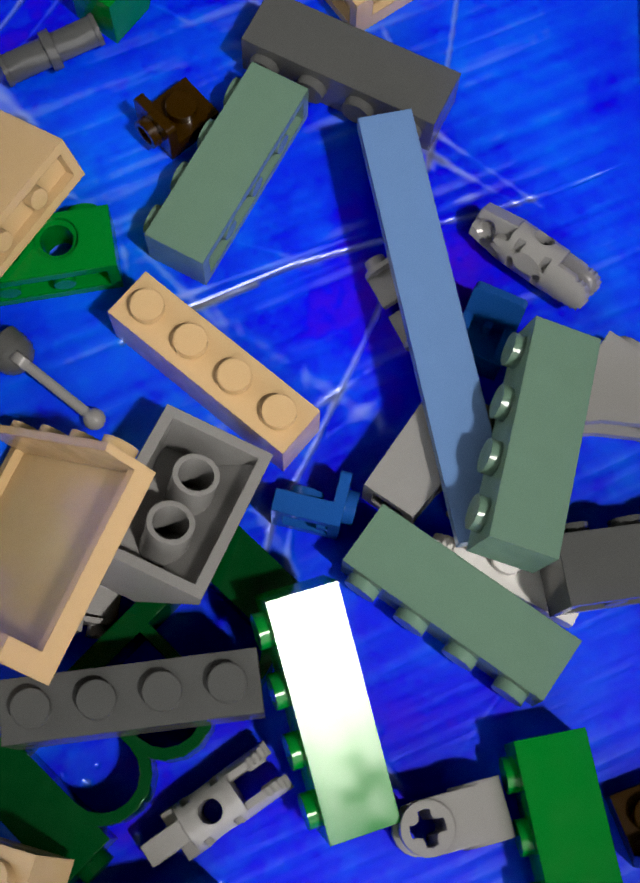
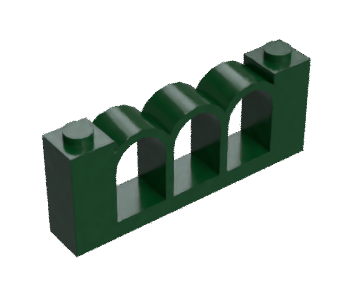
(34, 798)

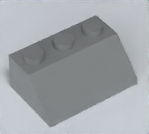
(187, 512)

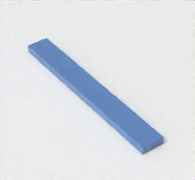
(428, 307)

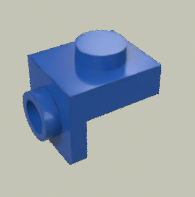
(489, 323)

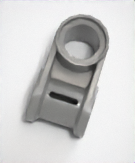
(463, 819)

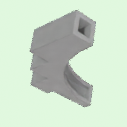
(408, 471)

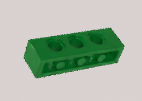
(85, 268)

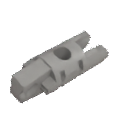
(535, 256)
(186, 820)

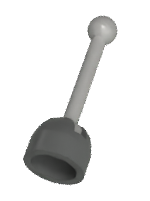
(18, 356)

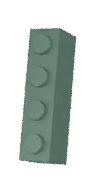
(226, 172)
(533, 445)
(459, 607)

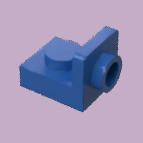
(308, 512)

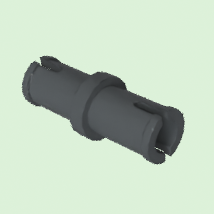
(51, 49)

